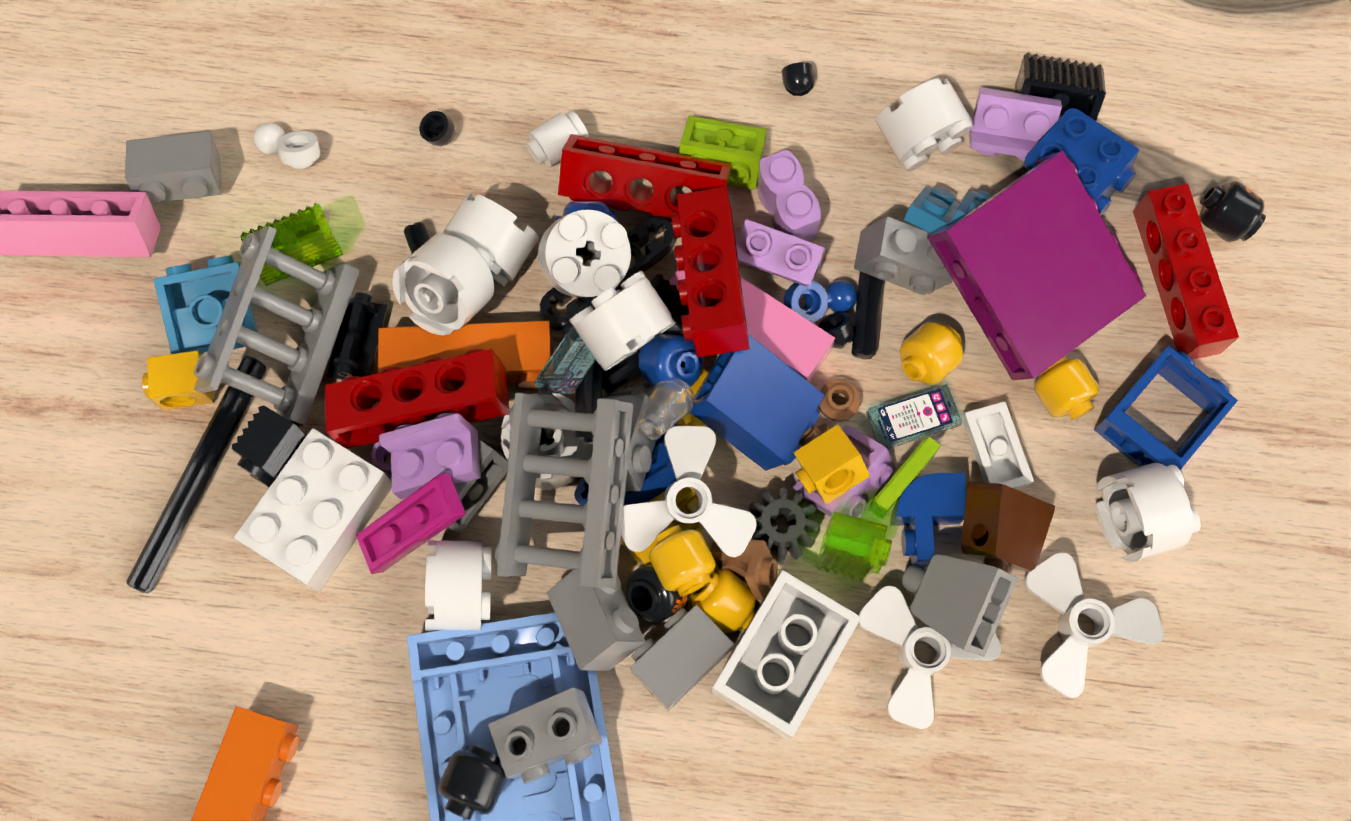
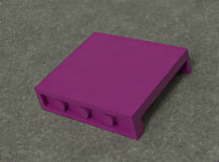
(1038, 267)

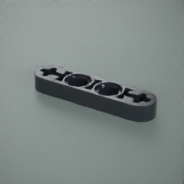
(653, 250)

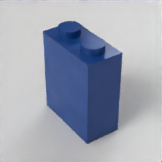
(757, 404)

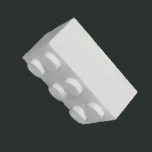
(315, 510)
(786, 655)

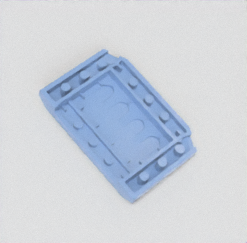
(486, 674)

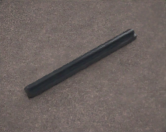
(192, 482)

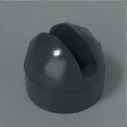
(798, 78)
(437, 124)
(840, 327)

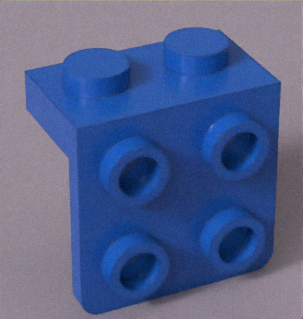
(1099, 155)

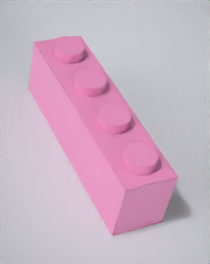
(77, 224)
(782, 330)

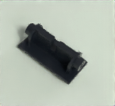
(357, 338)

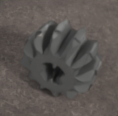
(796, 534)

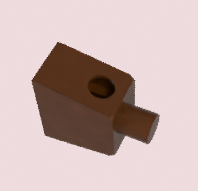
(1004, 526)

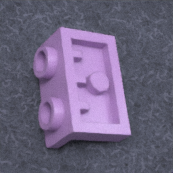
(1011, 122)
(779, 253)
(432, 449)
(854, 500)

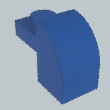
(925, 503)

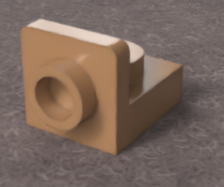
(753, 565)

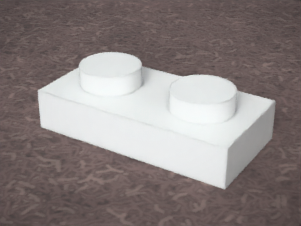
(997, 446)

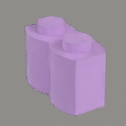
(786, 197)

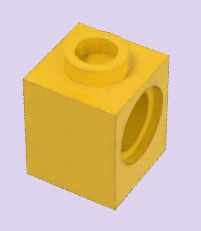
(172, 381)
(830, 465)

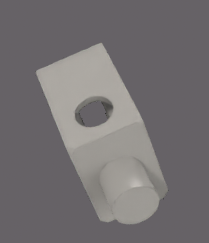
(960, 599)

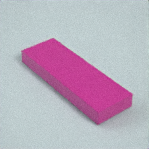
(410, 523)

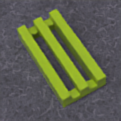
(903, 477)

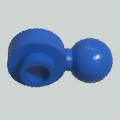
(838, 296)

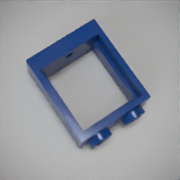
(1182, 373)

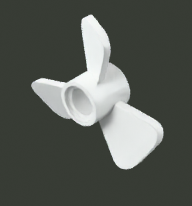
(689, 453)
(1059, 586)
(891, 620)

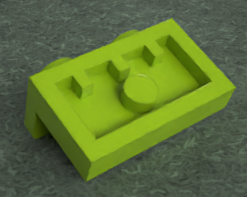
(726, 143)

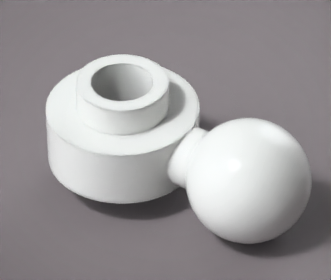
(295, 149)

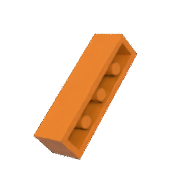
(519, 346)
(247, 768)

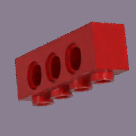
(626, 163)
(1185, 272)
(711, 273)
(481, 397)

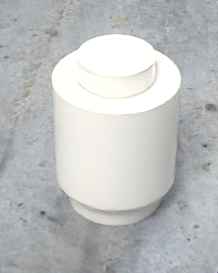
(550, 137)

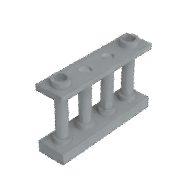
(319, 323)
(607, 481)

